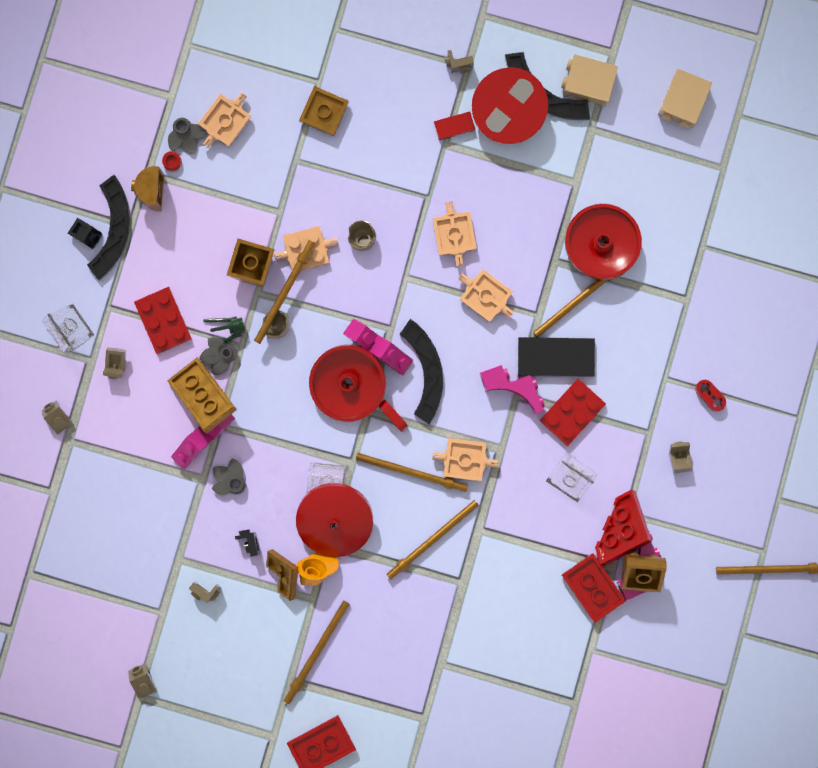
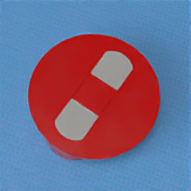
(509, 105)

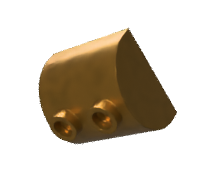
(149, 187)
(250, 262)
(643, 572)

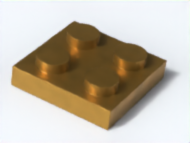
(324, 111)

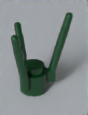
(234, 325)

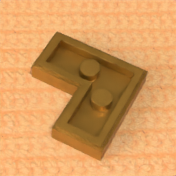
(286, 571)

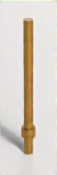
(302, 258)
(567, 308)
(447, 482)
(403, 564)
(811, 568)
(297, 685)

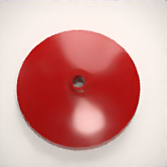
(607, 225)
(344, 400)
(338, 505)

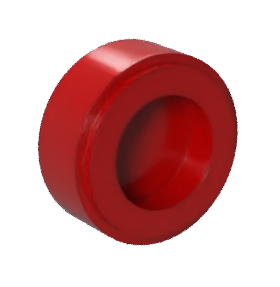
(171, 161)

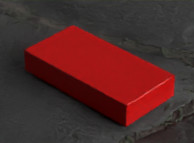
(454, 125)

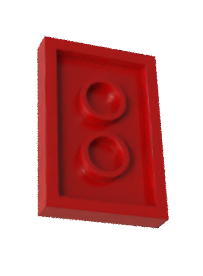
(162, 320)
(572, 412)
(593, 587)
(322, 744)

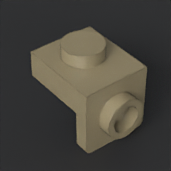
(462, 64)
(114, 363)
(56, 417)
(680, 457)
(201, 593)
(141, 681)

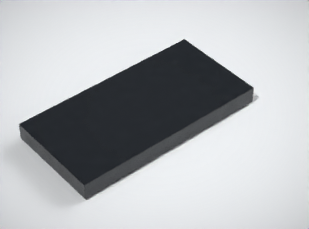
(556, 357)

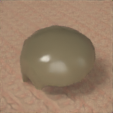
(361, 235)
(279, 326)

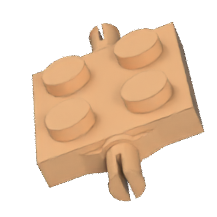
(224, 120)
(454, 233)
(296, 243)
(486, 295)
(465, 459)

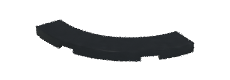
(557, 106)
(118, 228)
(431, 370)

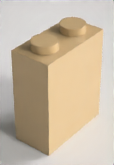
(589, 79)
(684, 98)

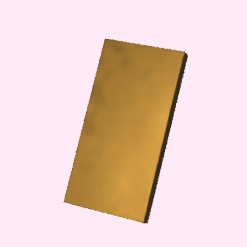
(202, 395)

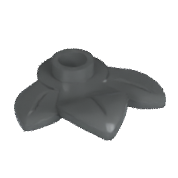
(187, 138)
(215, 355)
(227, 476)

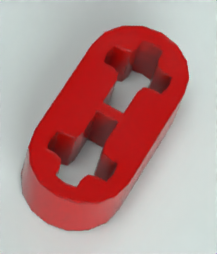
(713, 392)
(393, 415)

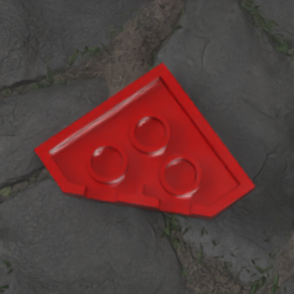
(623, 530)

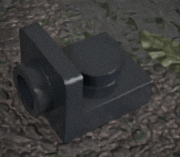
(85, 233)
(252, 544)

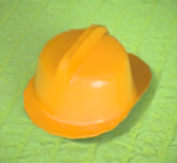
(316, 568)

